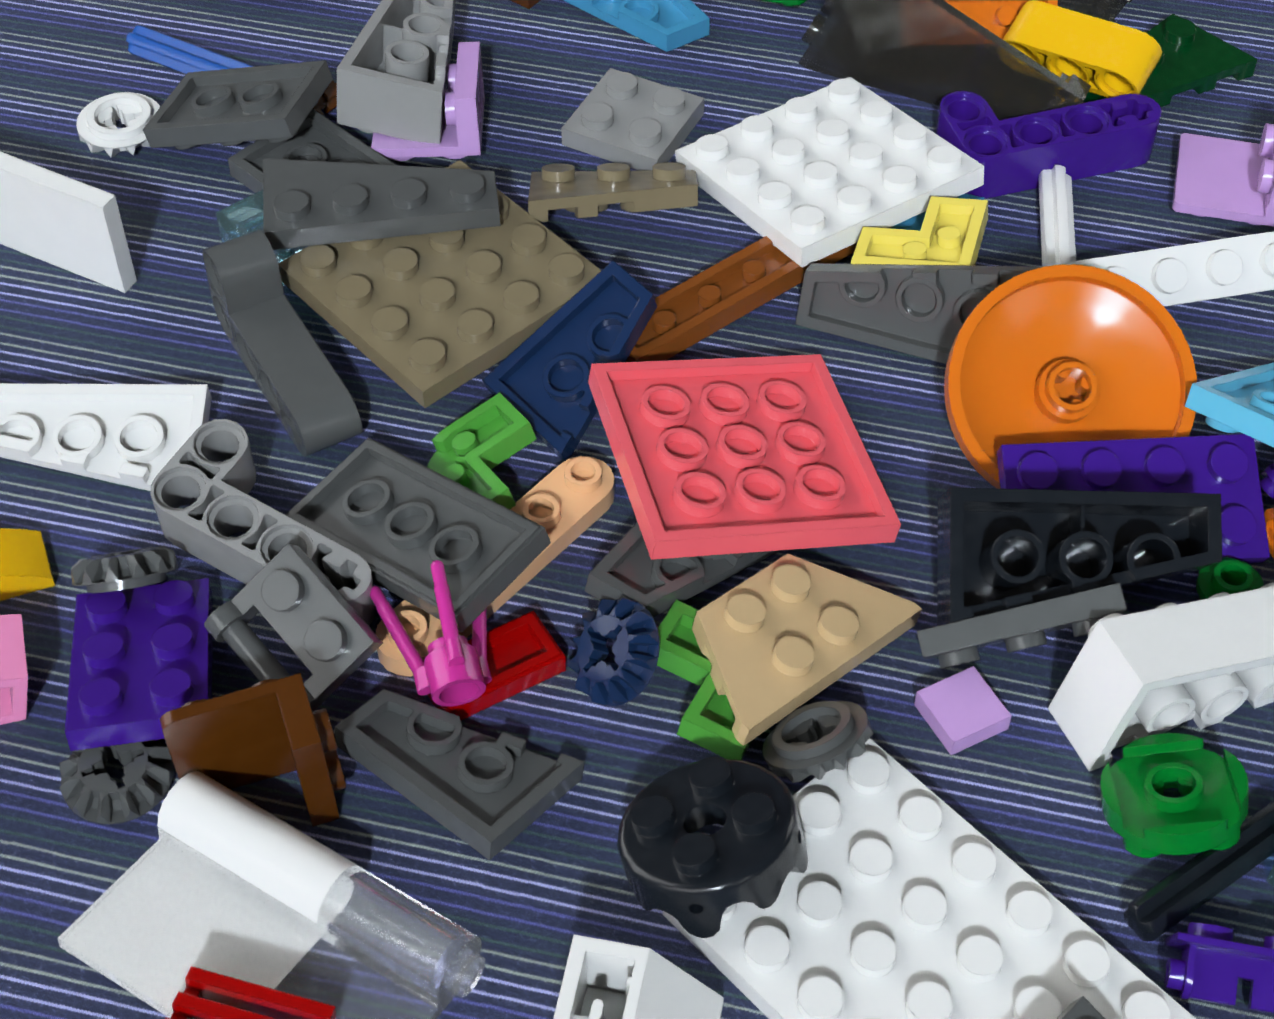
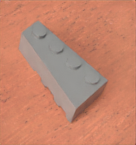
(398, 71)

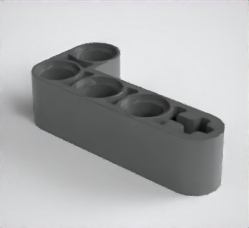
(277, 344)

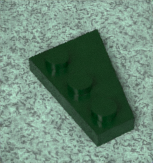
(1190, 61)

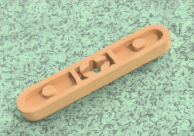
(561, 502)

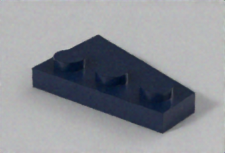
(552, 367)

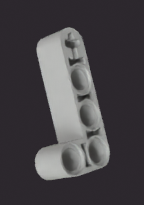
(224, 508)

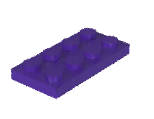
(1166, 465)

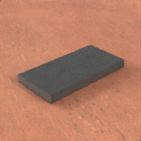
(408, 517)

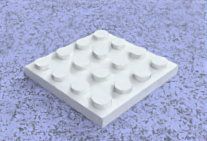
(828, 169)

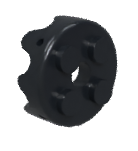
(701, 873)

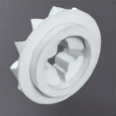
(98, 125)

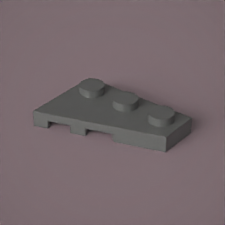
(659, 582)

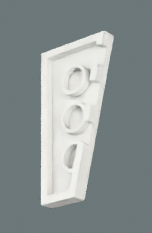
(100, 429)

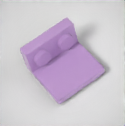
(461, 119)
(1226, 178)

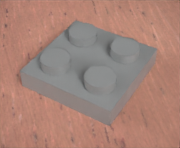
(632, 120)

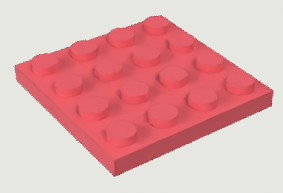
(740, 456)

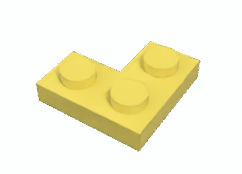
(948, 236)

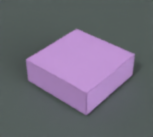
(962, 710)

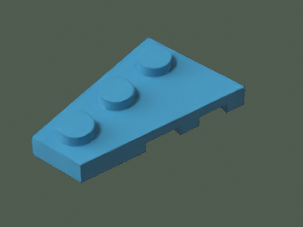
(658, 22)

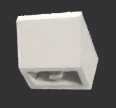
(629, 983)

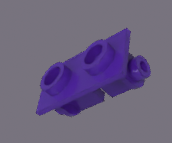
(1215, 963)

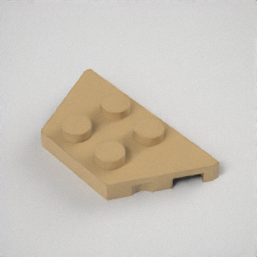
(792, 637)

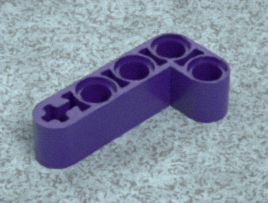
(1081, 137)

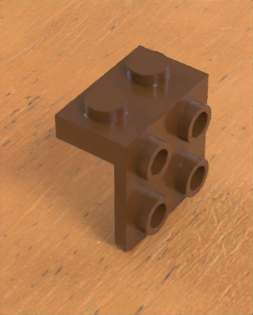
(259, 737)

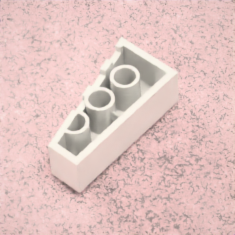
(1165, 669)

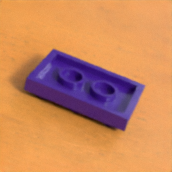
(137, 660)

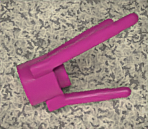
(453, 668)

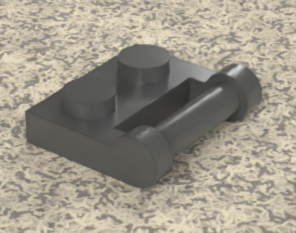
(306, 615)

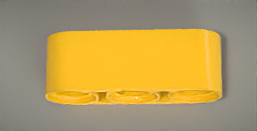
(1098, 51)

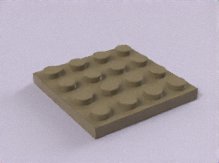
(441, 302)

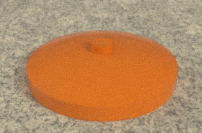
(1066, 361)

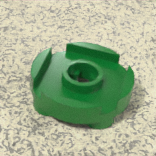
(1154, 824)

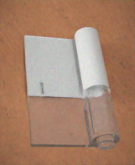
(269, 908)

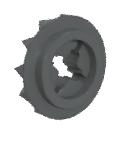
(124, 569)
(796, 743)
(98, 799)

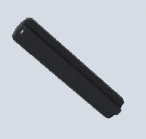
(1201, 878)

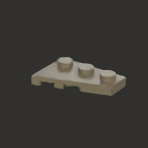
(592, 191)

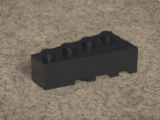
(1045, 544)

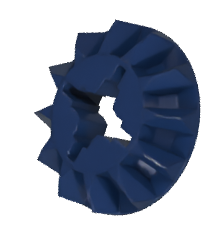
(635, 652)

